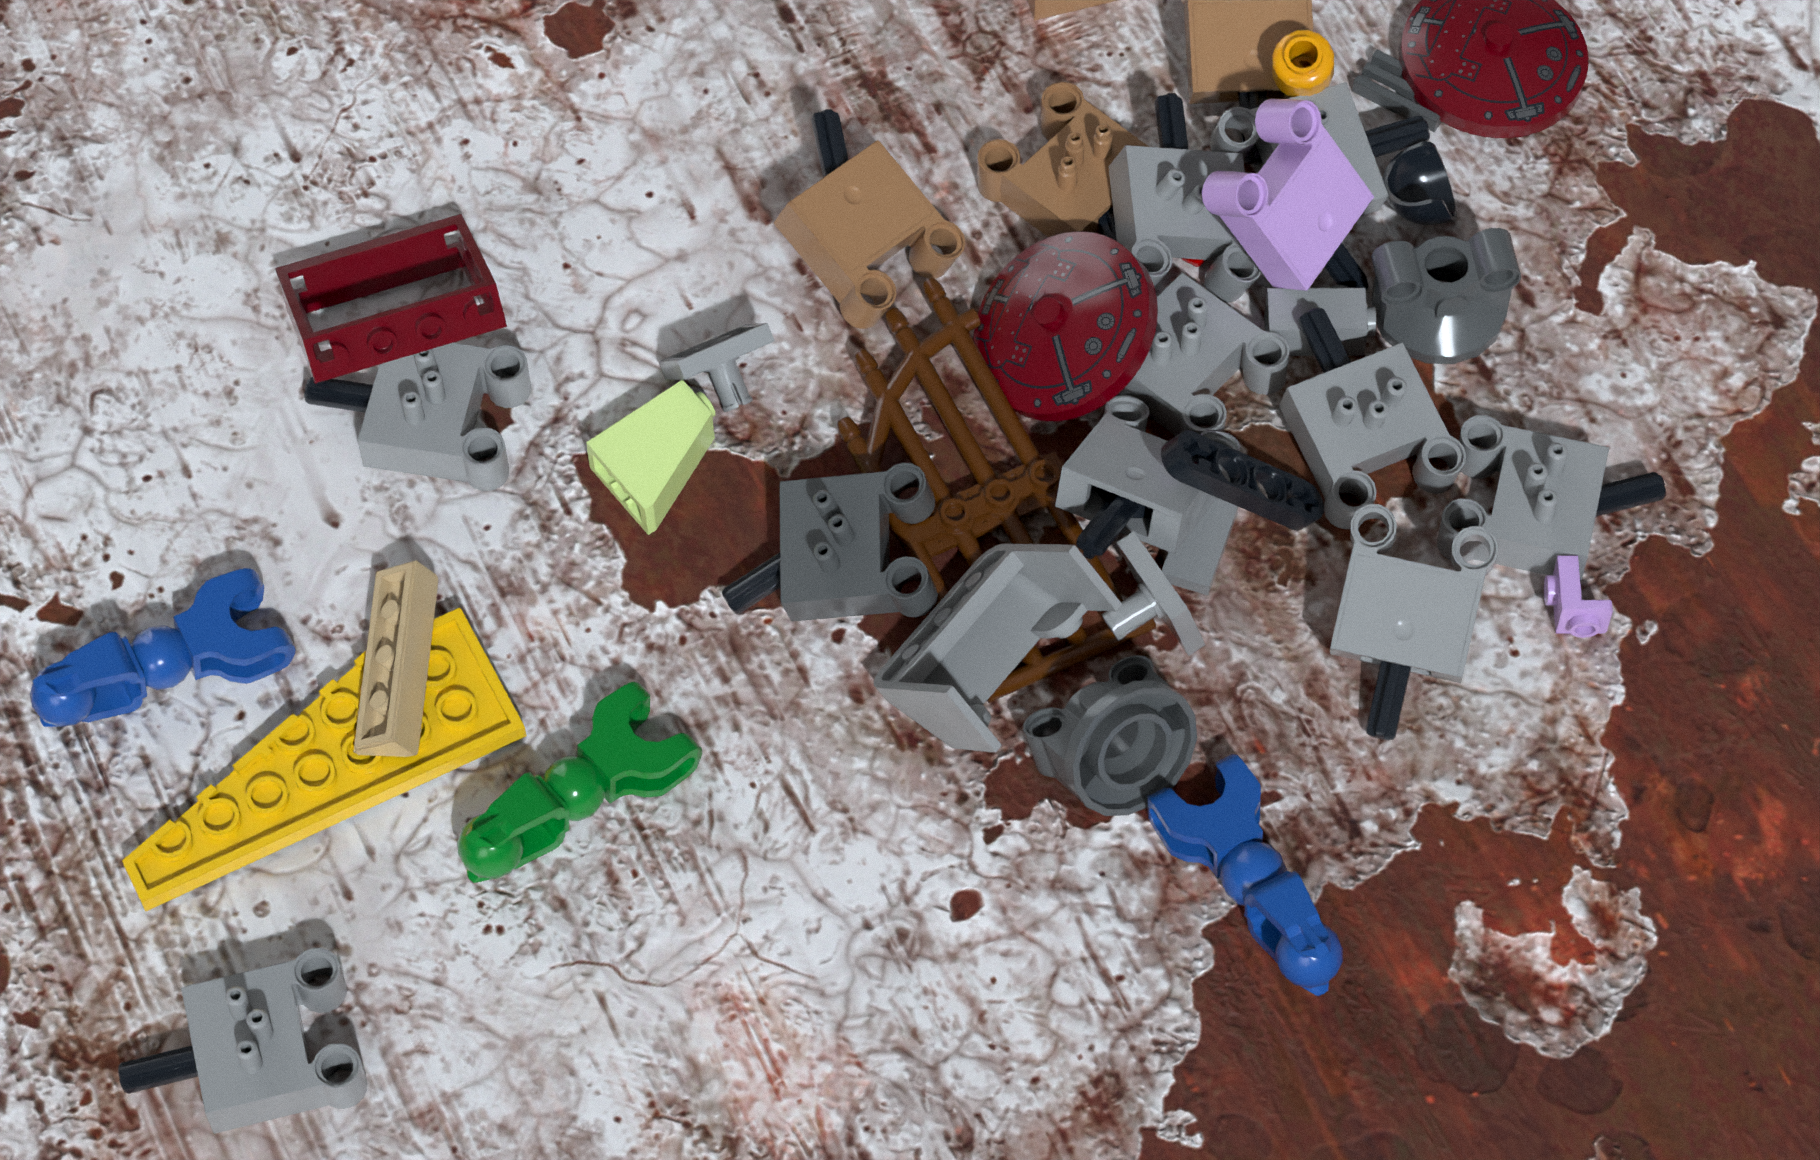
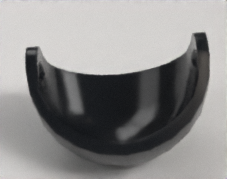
(1420, 186)

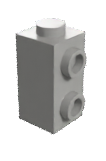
(1343, 305)

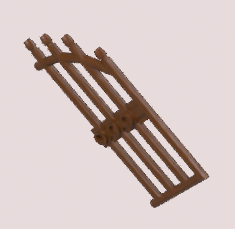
(995, 499)

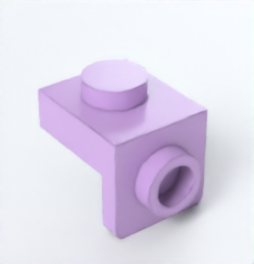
(1572, 613)

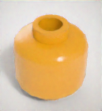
(1303, 63)

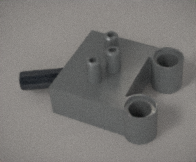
(839, 548)

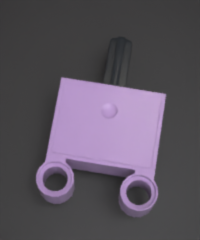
(1298, 202)

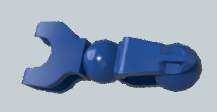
(112, 674)
(1252, 873)

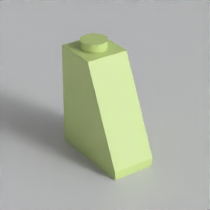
(654, 452)

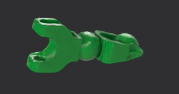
(608, 765)

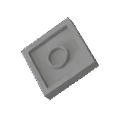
(719, 359)
(1153, 599)

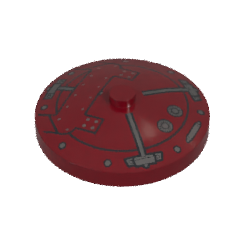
(1494, 63)
(1067, 325)

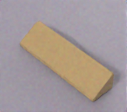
(396, 661)

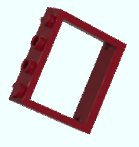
(379, 267)

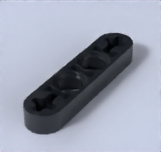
(1196, 463)

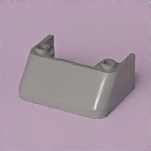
(984, 632)

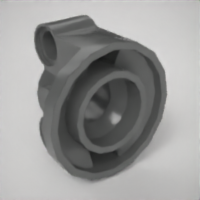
(1439, 318)
(1116, 739)

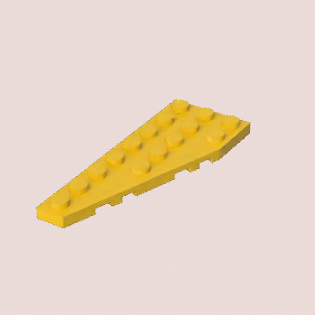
(312, 779)

